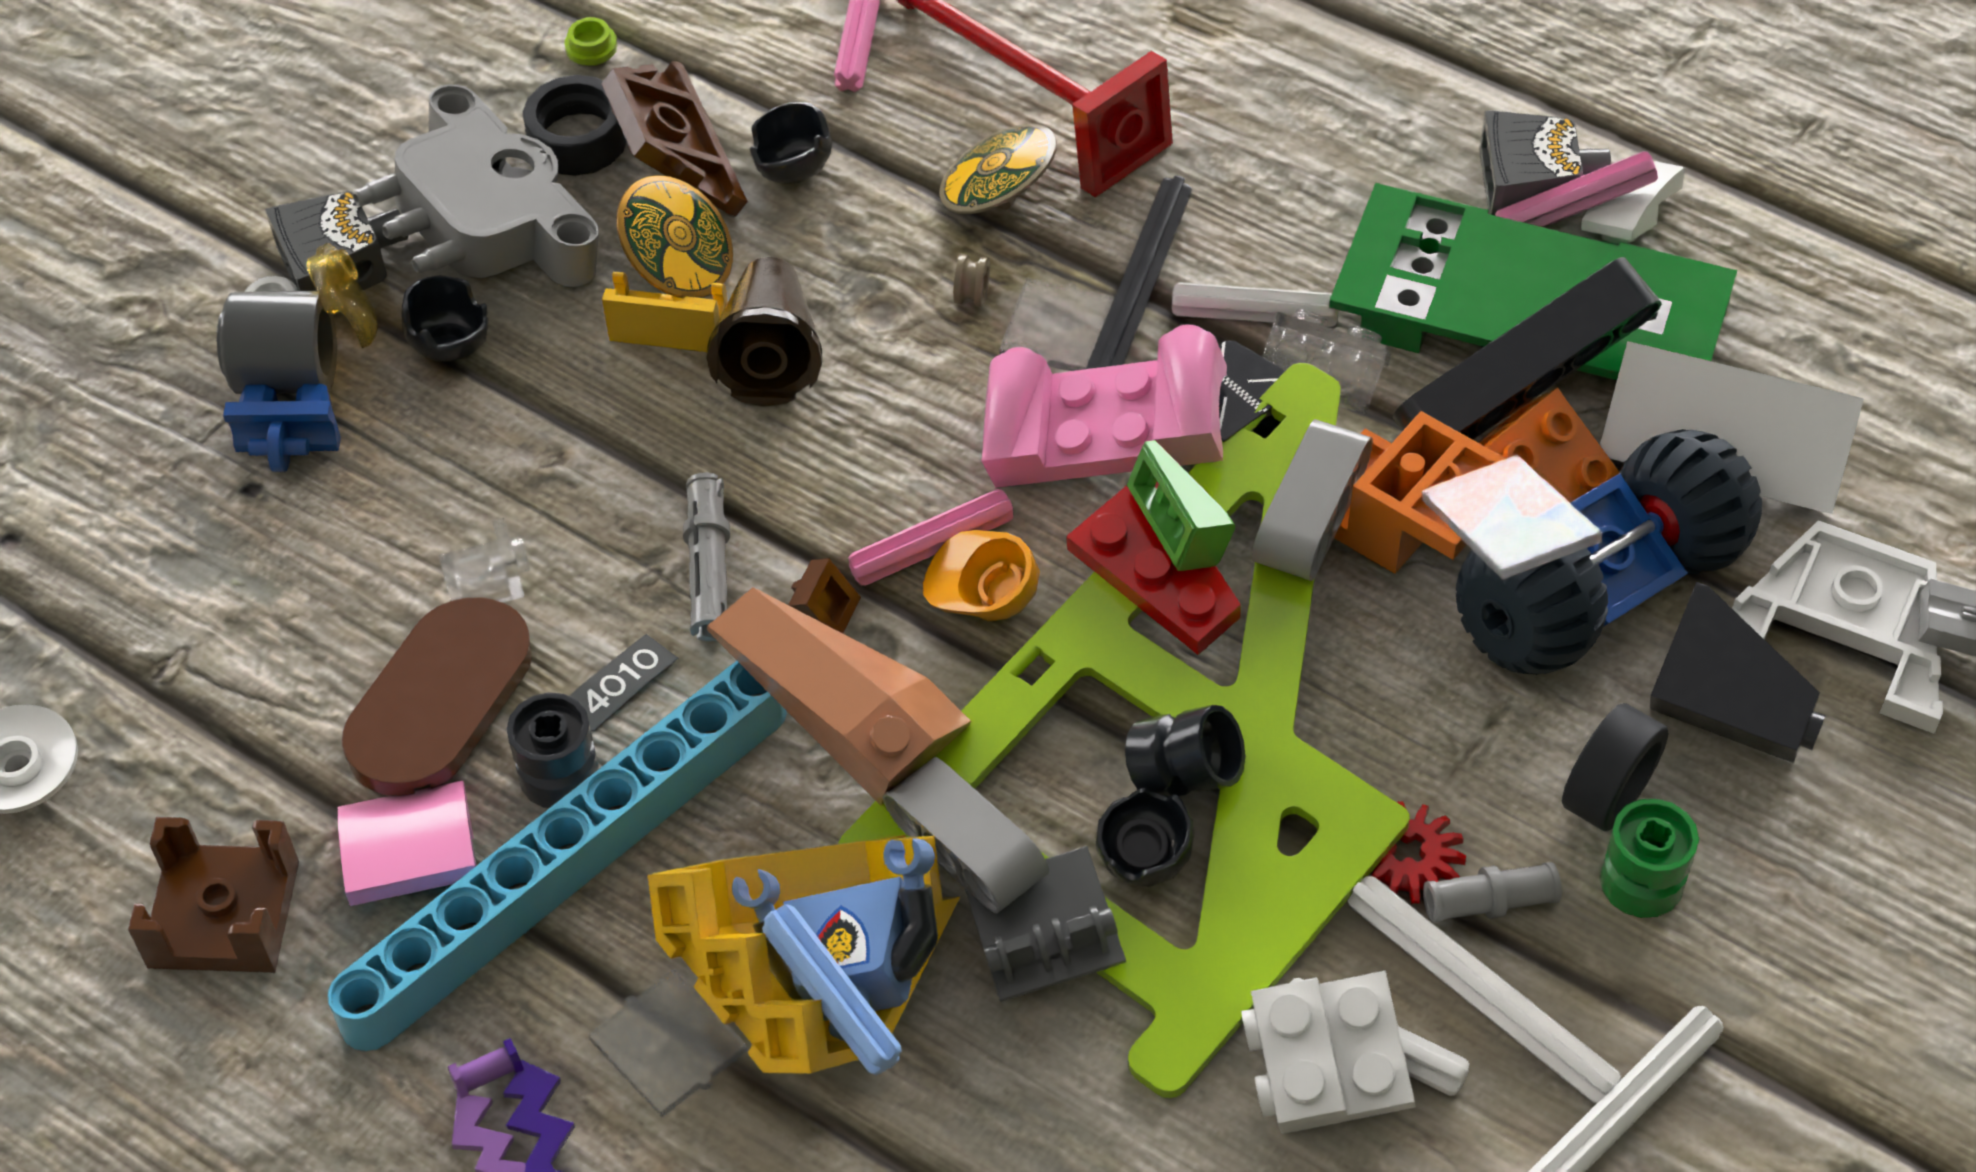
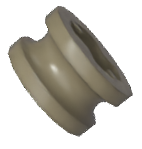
(971, 280)

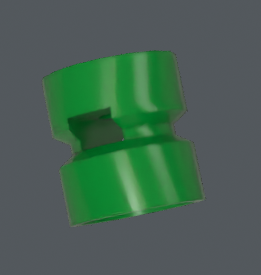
(1649, 858)

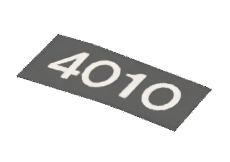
(622, 679)

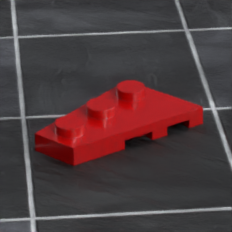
(1130, 557)

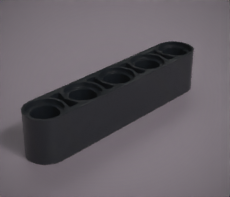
(1536, 352)

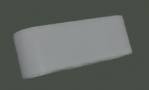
(1312, 500)
(970, 834)

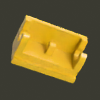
(660, 317)

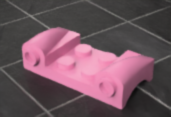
(1099, 418)

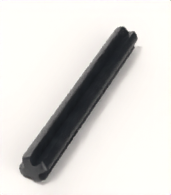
(1141, 274)

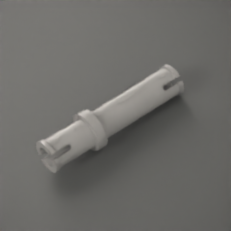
(706, 536)

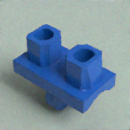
(282, 427)

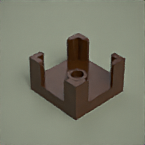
(216, 902)

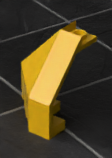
(716, 938)

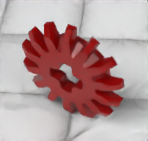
(1411, 875)

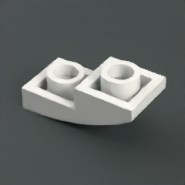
(1634, 212)

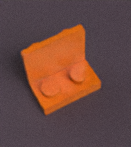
(1554, 445)

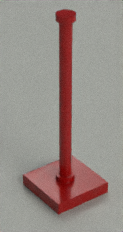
(1114, 124)

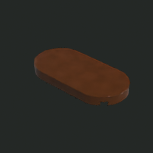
(437, 696)

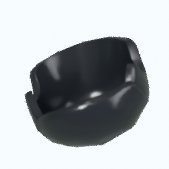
(791, 142)
(443, 318)
(1145, 837)

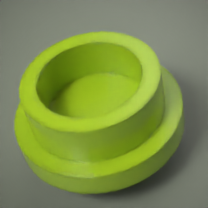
(590, 42)

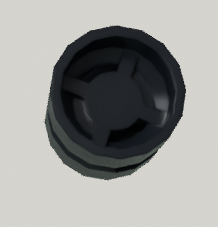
(551, 746)
(1186, 753)

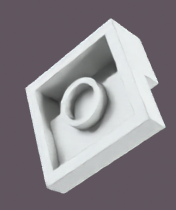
(1328, 1051)

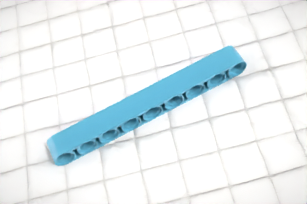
(551, 873)

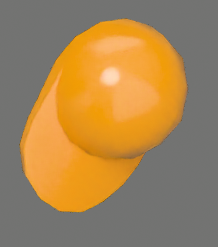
(982, 575)

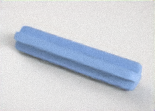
(829, 983)

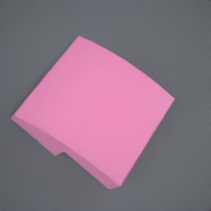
(405, 843)

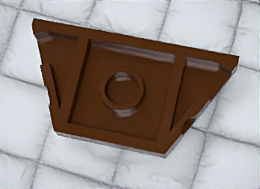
(672, 131)

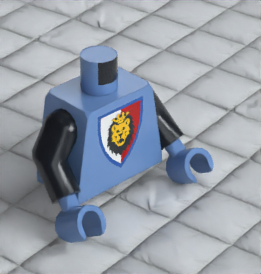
(872, 930)

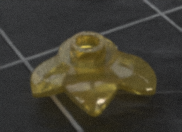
(334, 279)

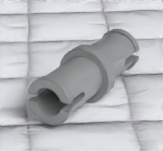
(1492, 892)

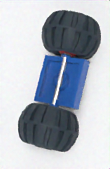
(1669, 513)

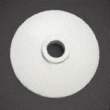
(41, 743)

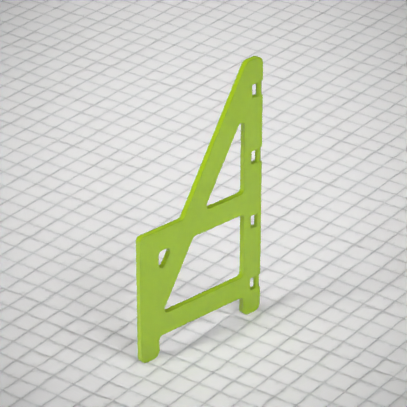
(1256, 901)

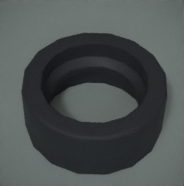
(570, 97)
(1614, 766)

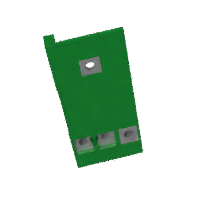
(1475, 275)

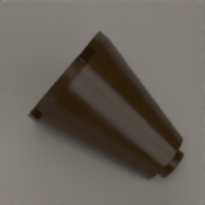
(765, 337)

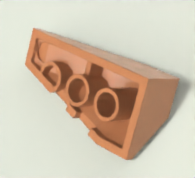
(851, 699)

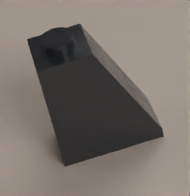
(1735, 682)

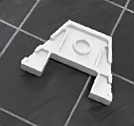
(1862, 599)

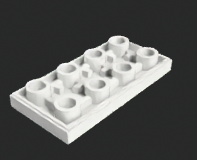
(1784, 428)

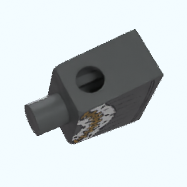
(1531, 155)
(334, 220)

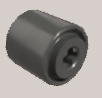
(276, 340)

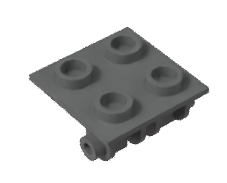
(1051, 930)

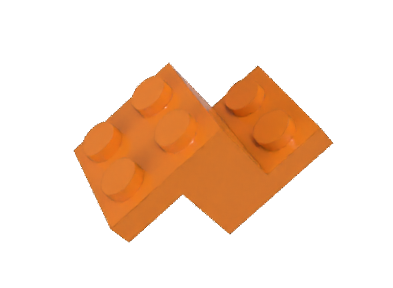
(1386, 505)

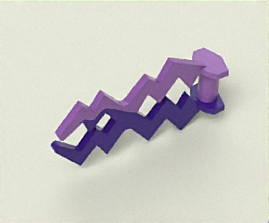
(529, 1084)

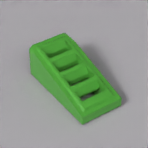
(1179, 510)

